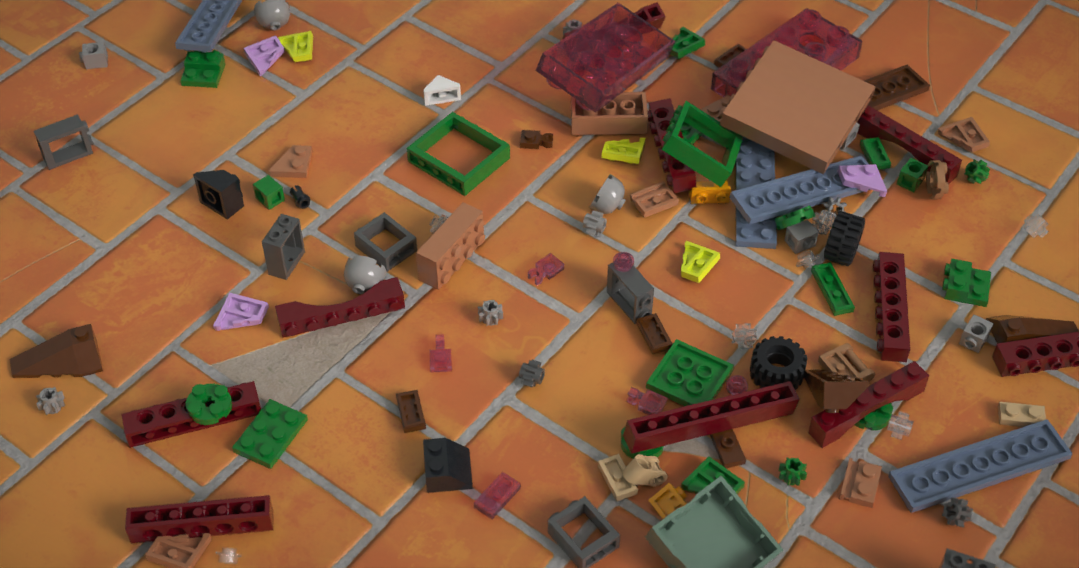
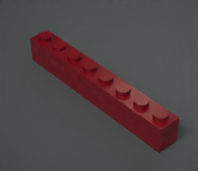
(710, 417)

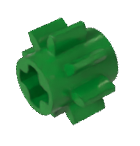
(977, 171)
(792, 471)

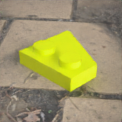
(298, 45)
(623, 150)
(697, 261)

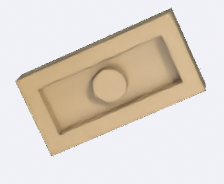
(1020, 414)
(612, 472)

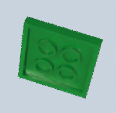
(689, 375)

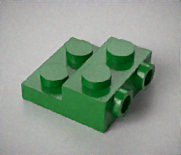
(203, 69)
(966, 283)

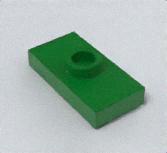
(875, 153)

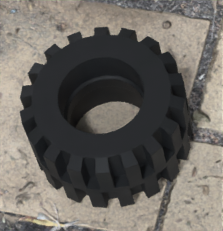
(844, 238)
(780, 352)

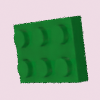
(270, 433)

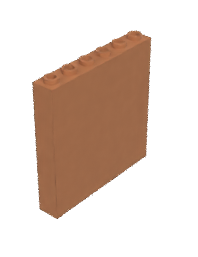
(797, 106)

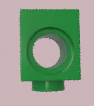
(912, 175)
(268, 192)

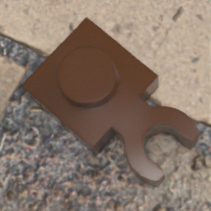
(532, 139)

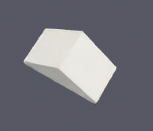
(441, 91)

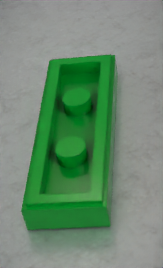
(832, 289)

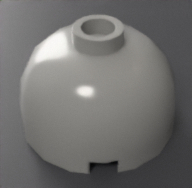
(272, 13)
(609, 196)
(363, 273)

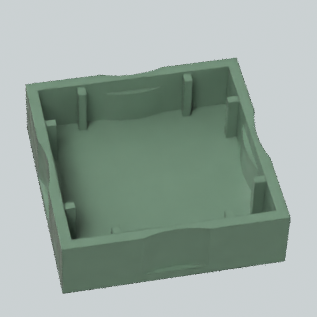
(713, 533)

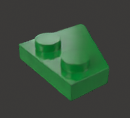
(686, 43)
(708, 472)

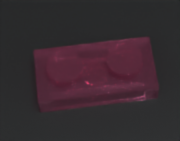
(497, 495)

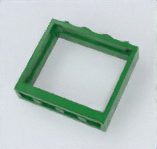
(692, 156)
(444, 173)

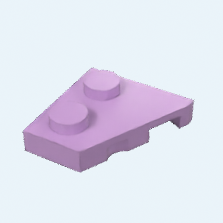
(264, 54)
(863, 178)
(240, 312)

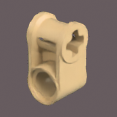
(645, 471)

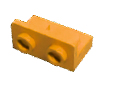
(710, 193)
(668, 500)

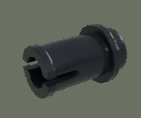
(301, 199)

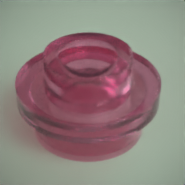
(623, 261)
(740, 382)

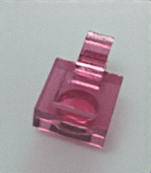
(440, 358)
(647, 402)

